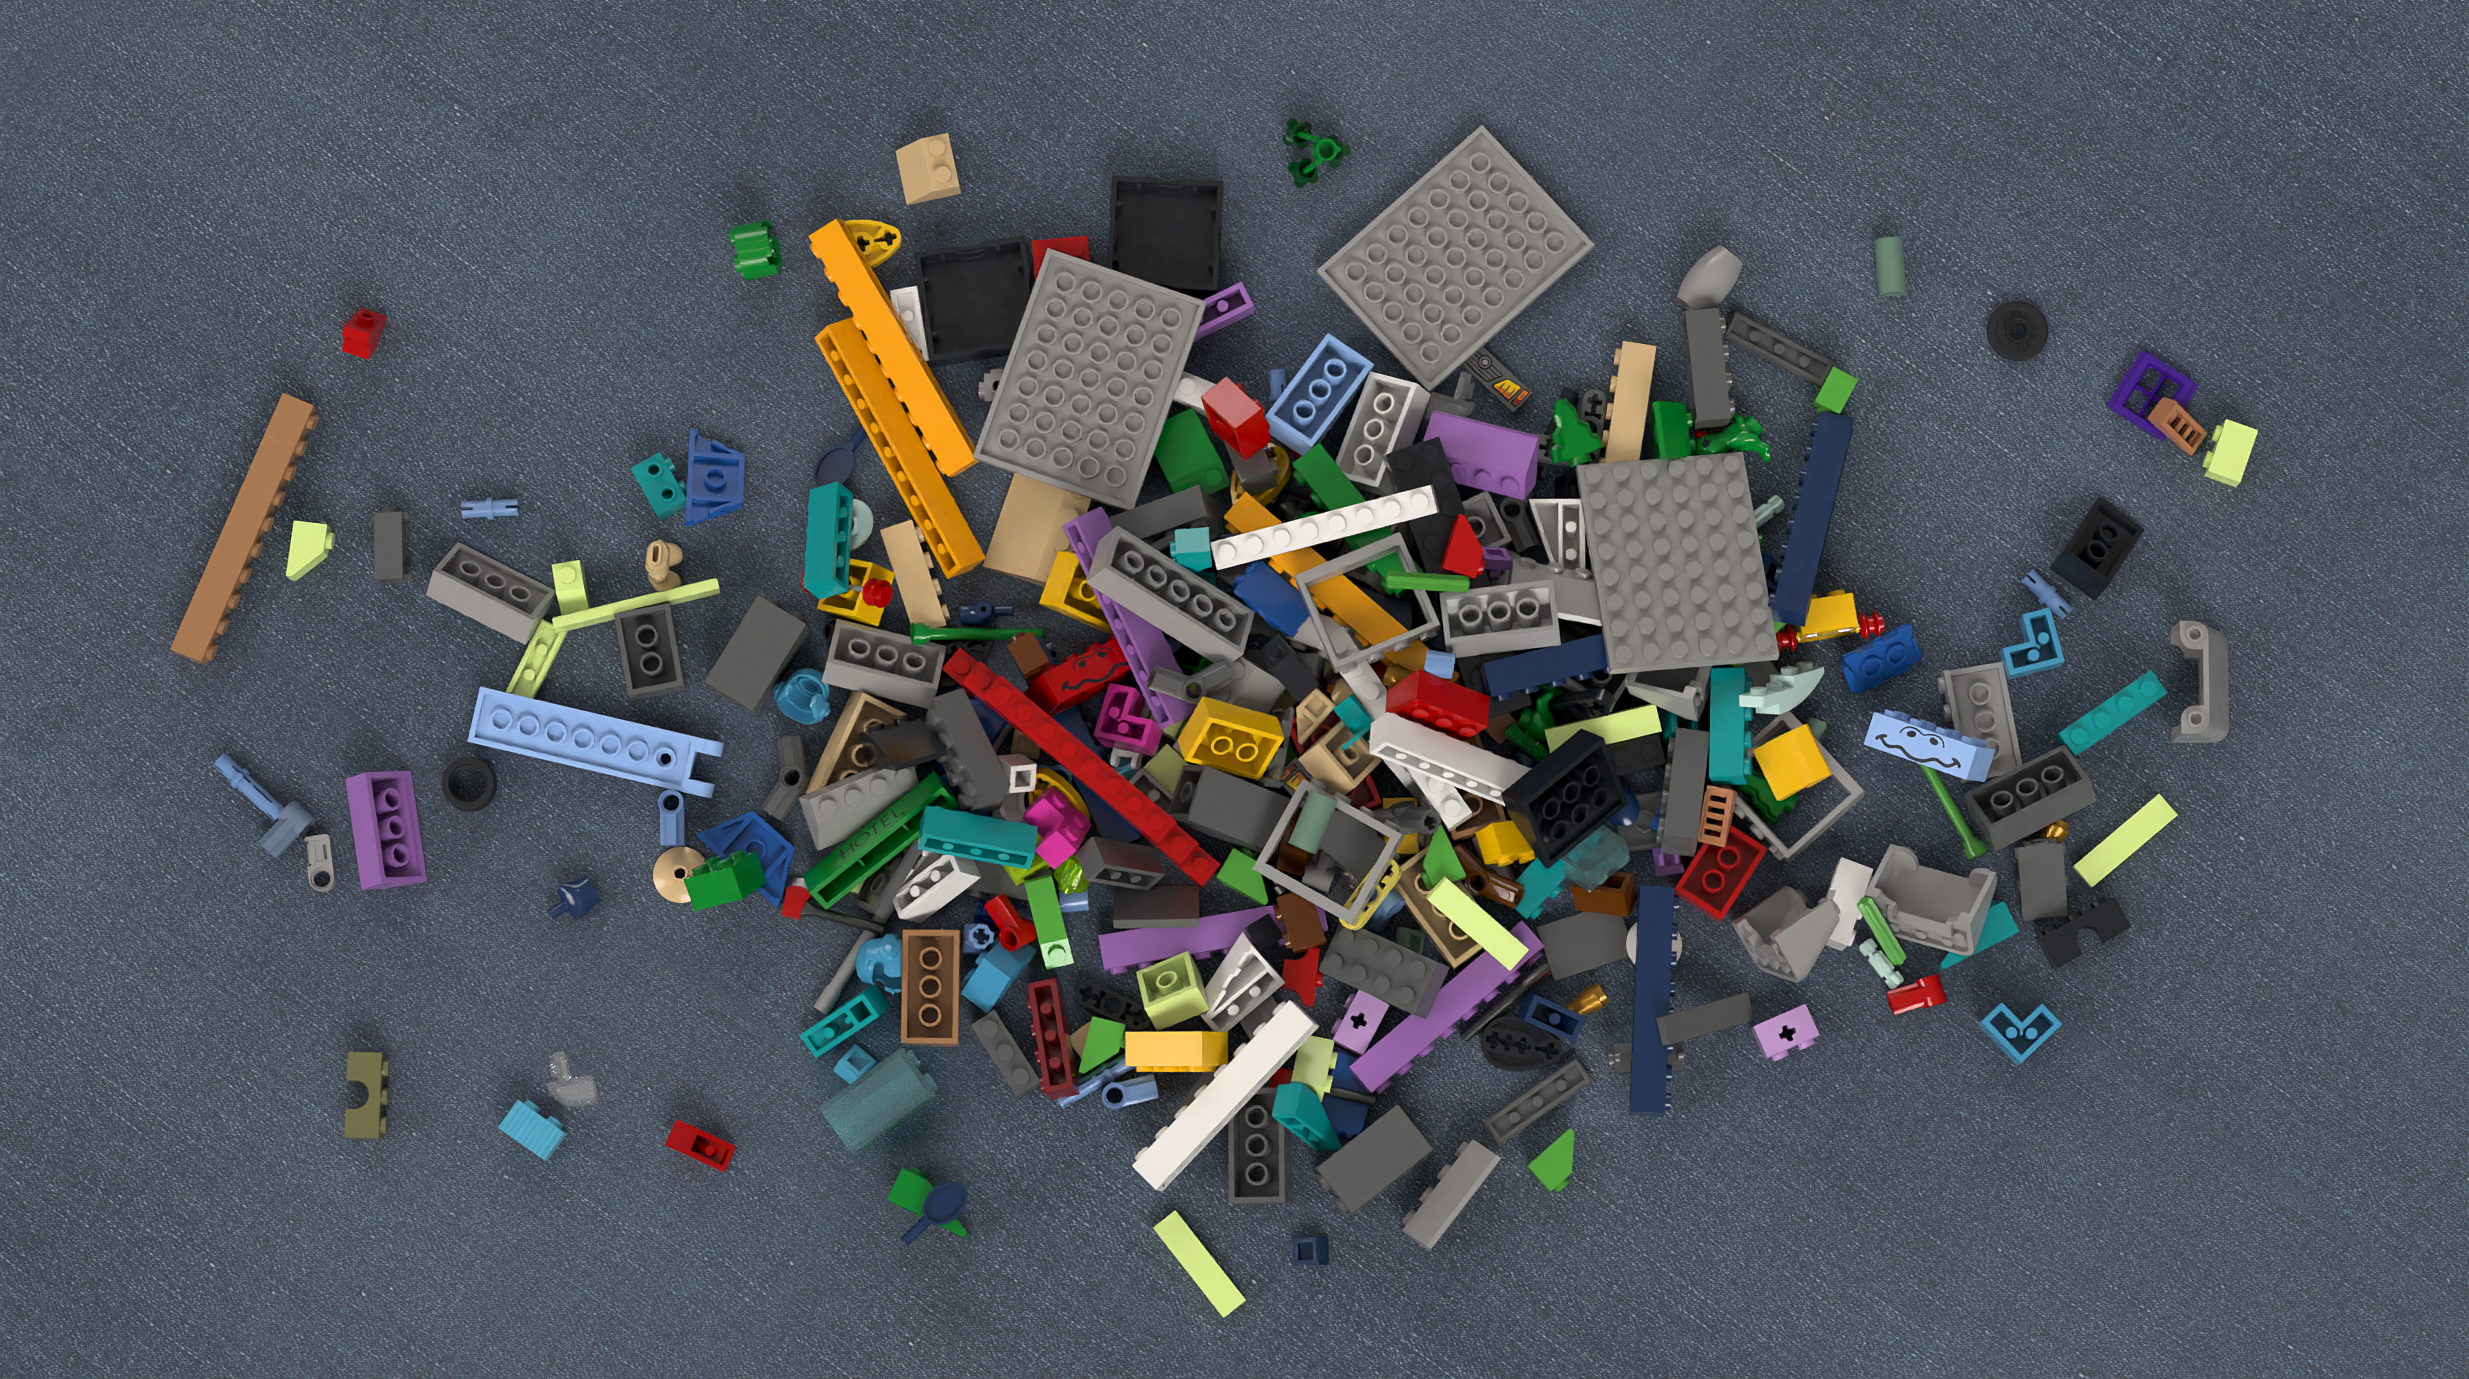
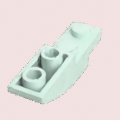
(1784, 690)

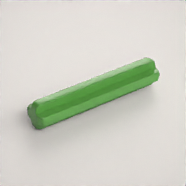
(1427, 581)
(1881, 931)

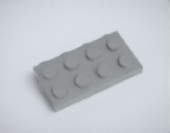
(1982, 709)

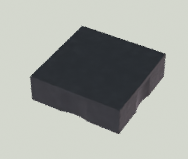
(1167, 232)
(973, 299)

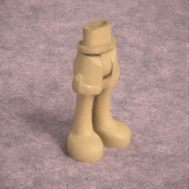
(658, 560)

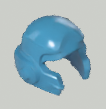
(803, 696)
(881, 961)

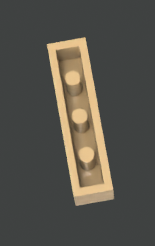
(913, 575)

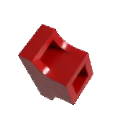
(363, 333)
(1303, 976)

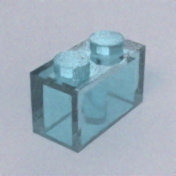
(1596, 858)

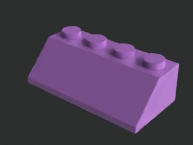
(1487, 454)
(386, 829)

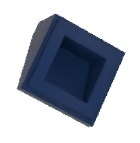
(1311, 1250)

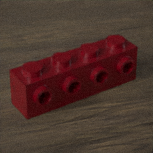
(1053, 1039)

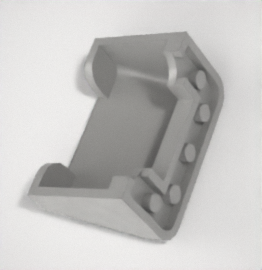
(1675, 690)
(2210, 718)
(1930, 903)
(1785, 934)

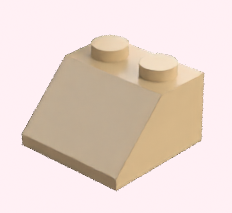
(928, 169)
(1338, 768)

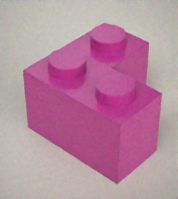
(1121, 724)
(1058, 825)

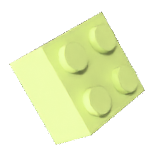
(1172, 991)

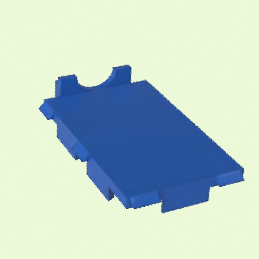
(1272, 597)
(1880, 659)
(1344, 1115)

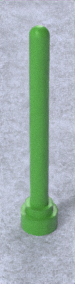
(1972, 845)

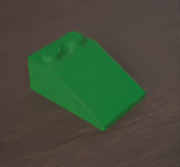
(1188, 455)
(910, 1193)

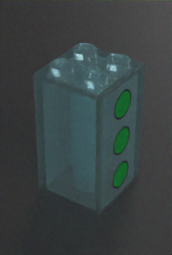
(879, 1101)

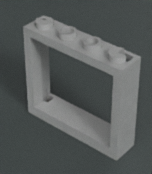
(1349, 562)
(1363, 815)
(1761, 830)

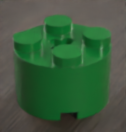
(756, 250)

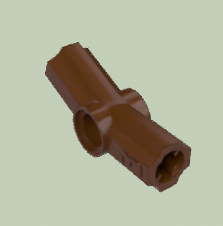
(1496, 886)

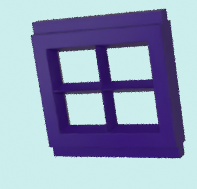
(2131, 381)

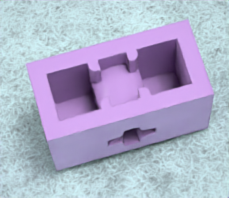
(1798, 1021)
(1359, 1039)

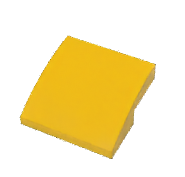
(1792, 762)

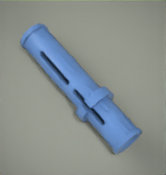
(240, 779)
(1098, 1078)

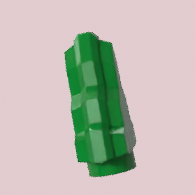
(1572, 437)
(1764, 799)

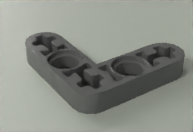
(1582, 408)

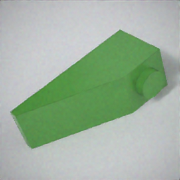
(1048, 922)

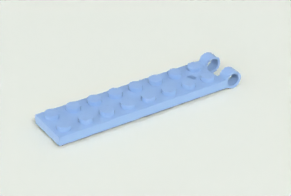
(589, 741)

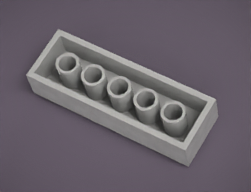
(1170, 596)

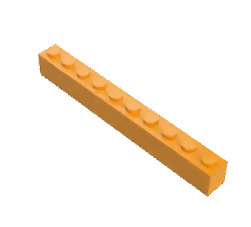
(894, 347)
(900, 448)
(1338, 594)

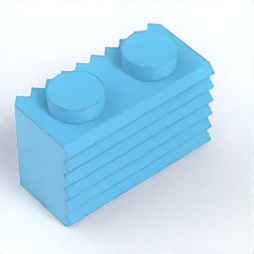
(532, 1129)

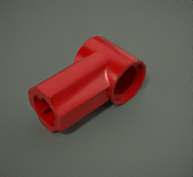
(1013, 930)
(1923, 993)

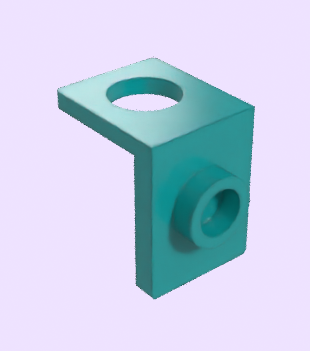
(1354, 717)

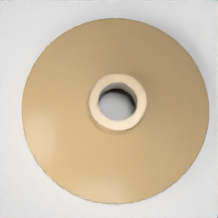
(665, 868)

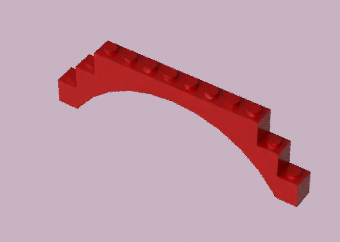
(1084, 764)

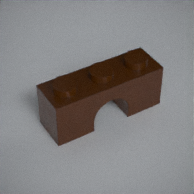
(1027, 655)

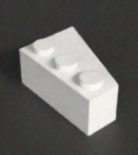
(1560, 530)
(933, 884)
(1846, 890)
(1239, 985)

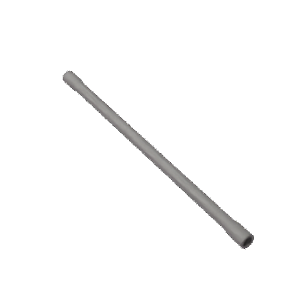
(833, 990)

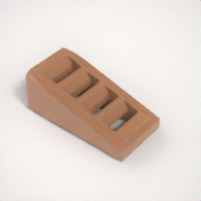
(2164, 415)
(1708, 803)

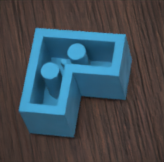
(2040, 649)
(995, 974)
(2016, 1037)

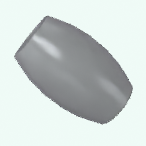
(1709, 279)

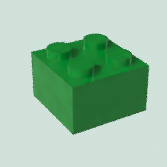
(724, 879)

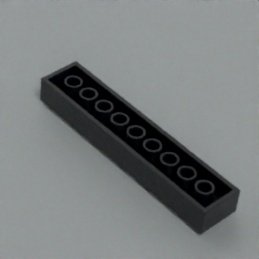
(1424, 466)

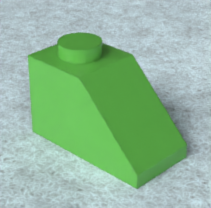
(1835, 392)
(1441, 861)
(1240, 876)
(1102, 1043)
(1555, 1163)

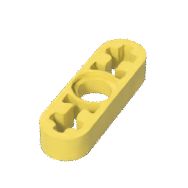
(1382, 893)

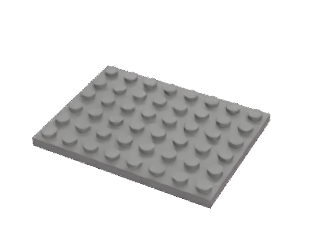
(1455, 259)
(1090, 380)
(1676, 563)

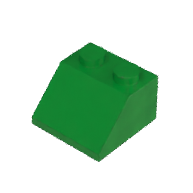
(1670, 430)

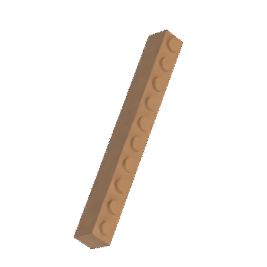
(244, 529)

